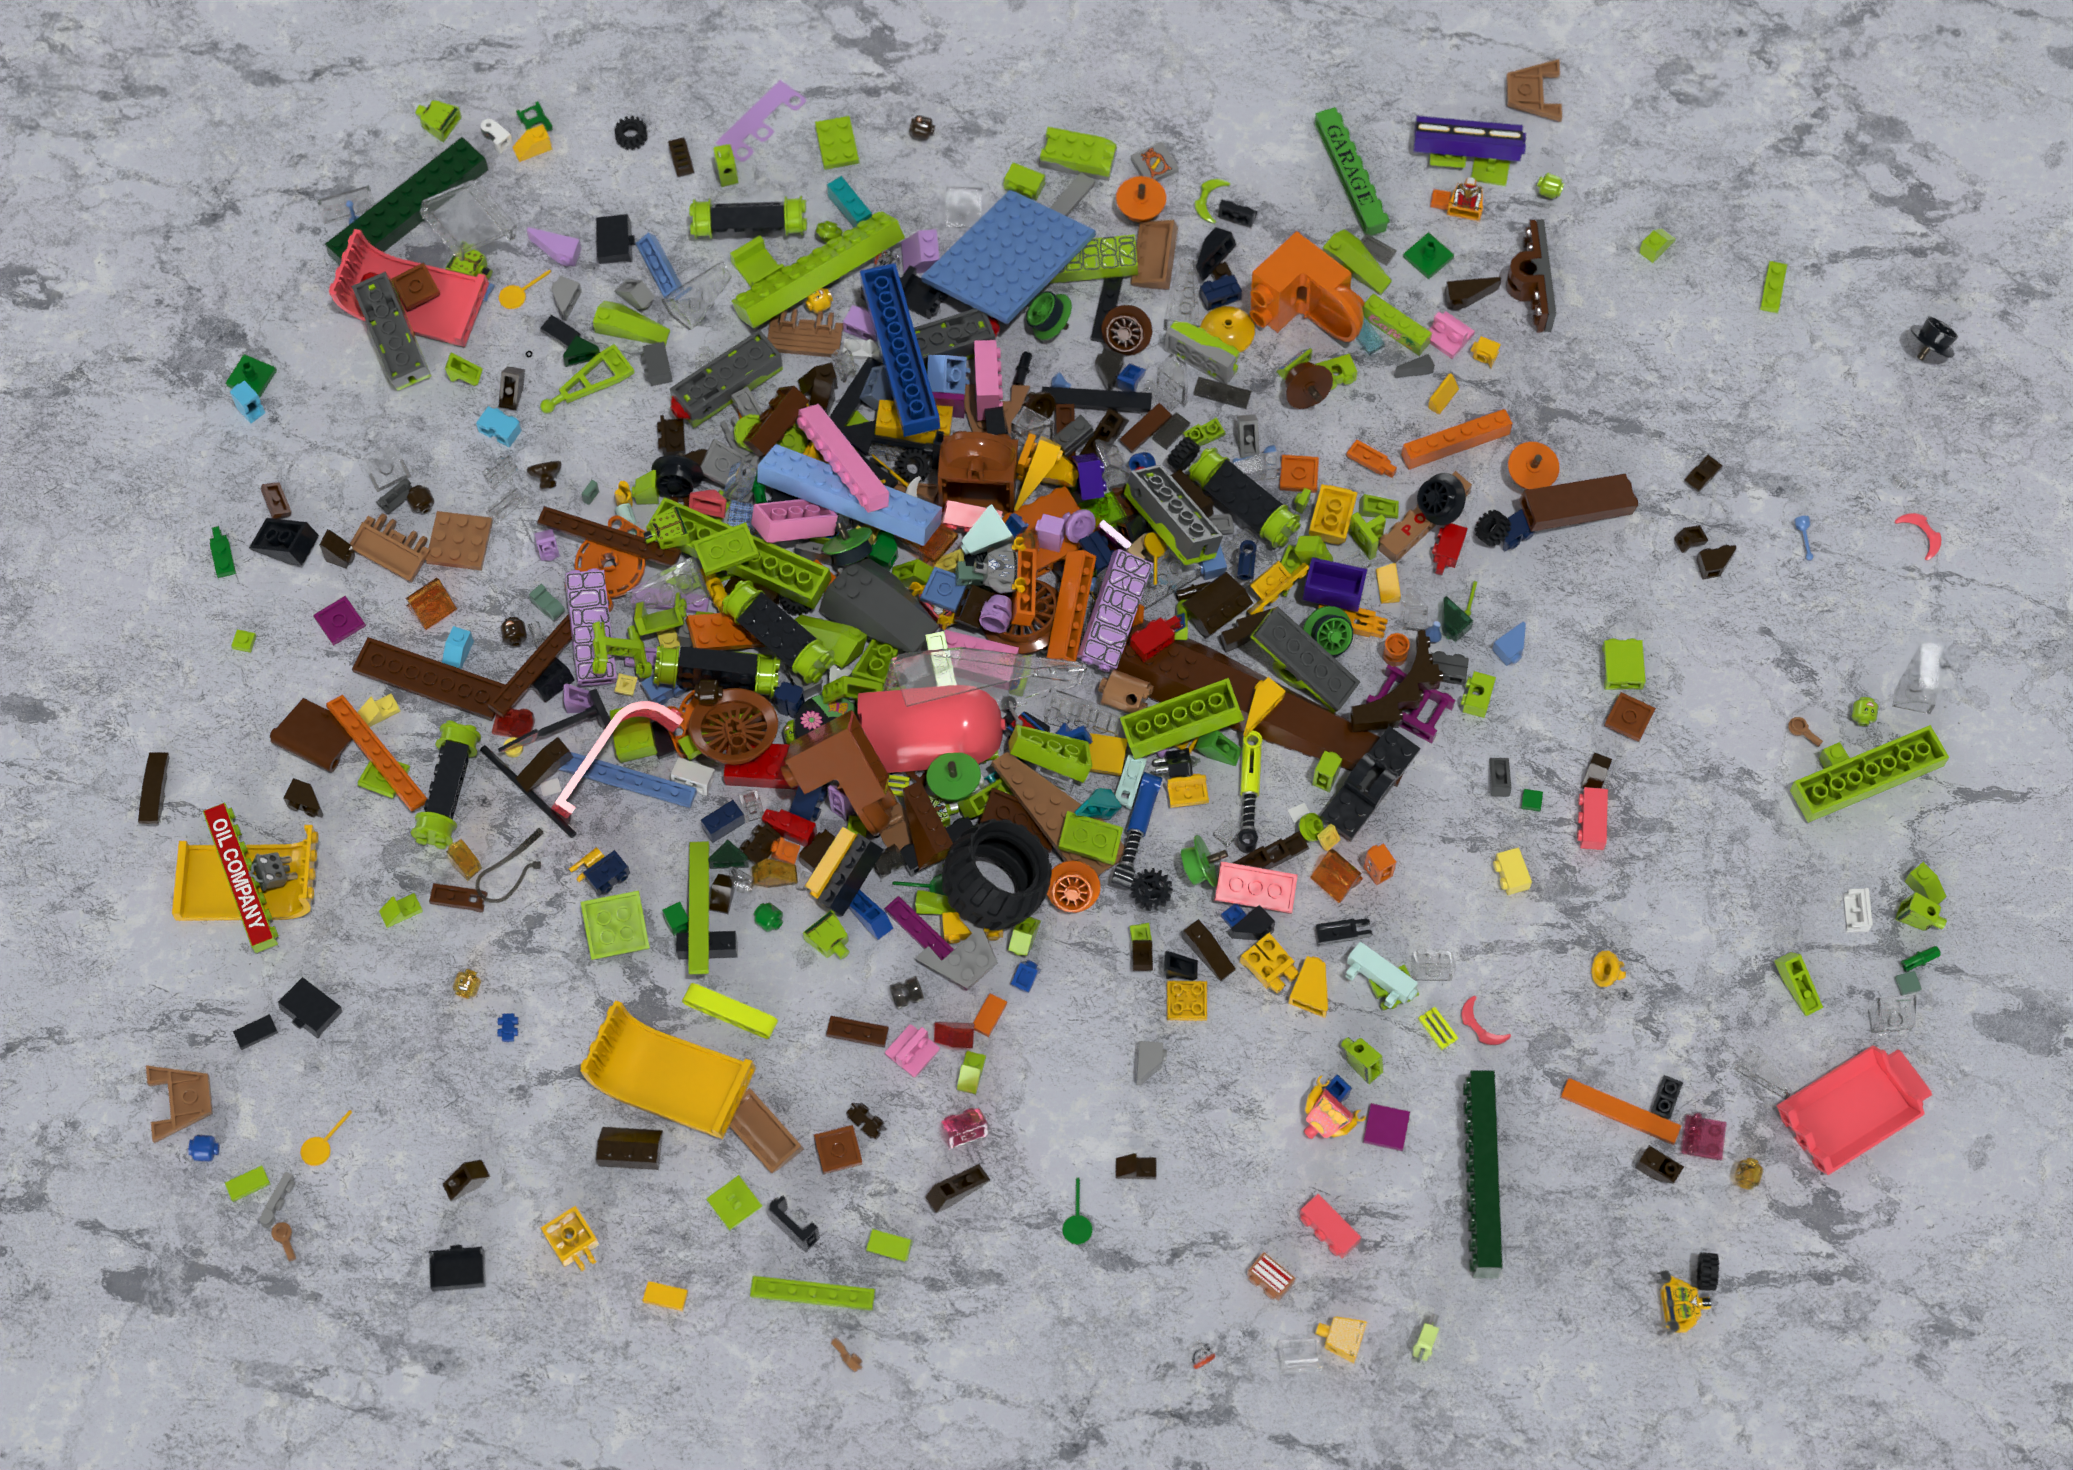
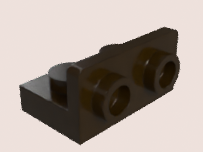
(672, 436)
(760, 843)

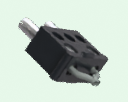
(1176, 763)

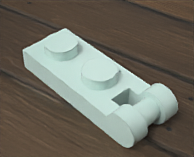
(1130, 780)

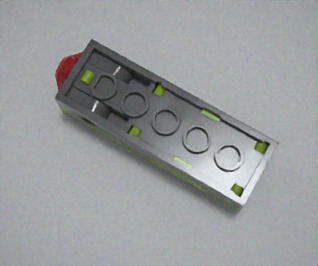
(391, 330)
(956, 334)
(713, 384)
(1173, 514)

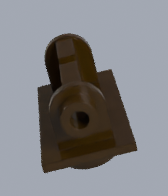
(873, 1123)

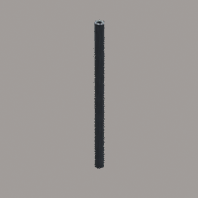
(532, 795)

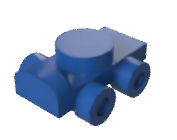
(508, 1029)

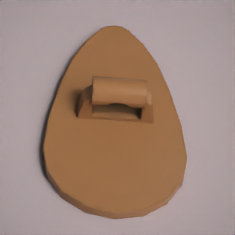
(898, 829)

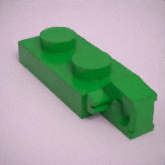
(222, 554)

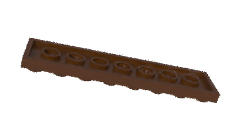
(427, 677)

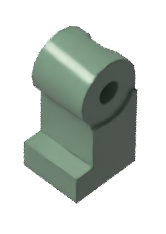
(966, 575)
(546, 602)

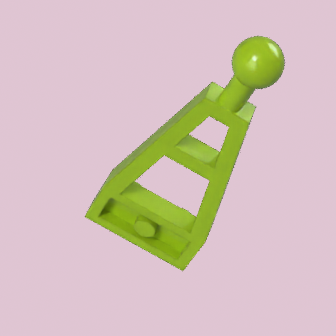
(613, 359)

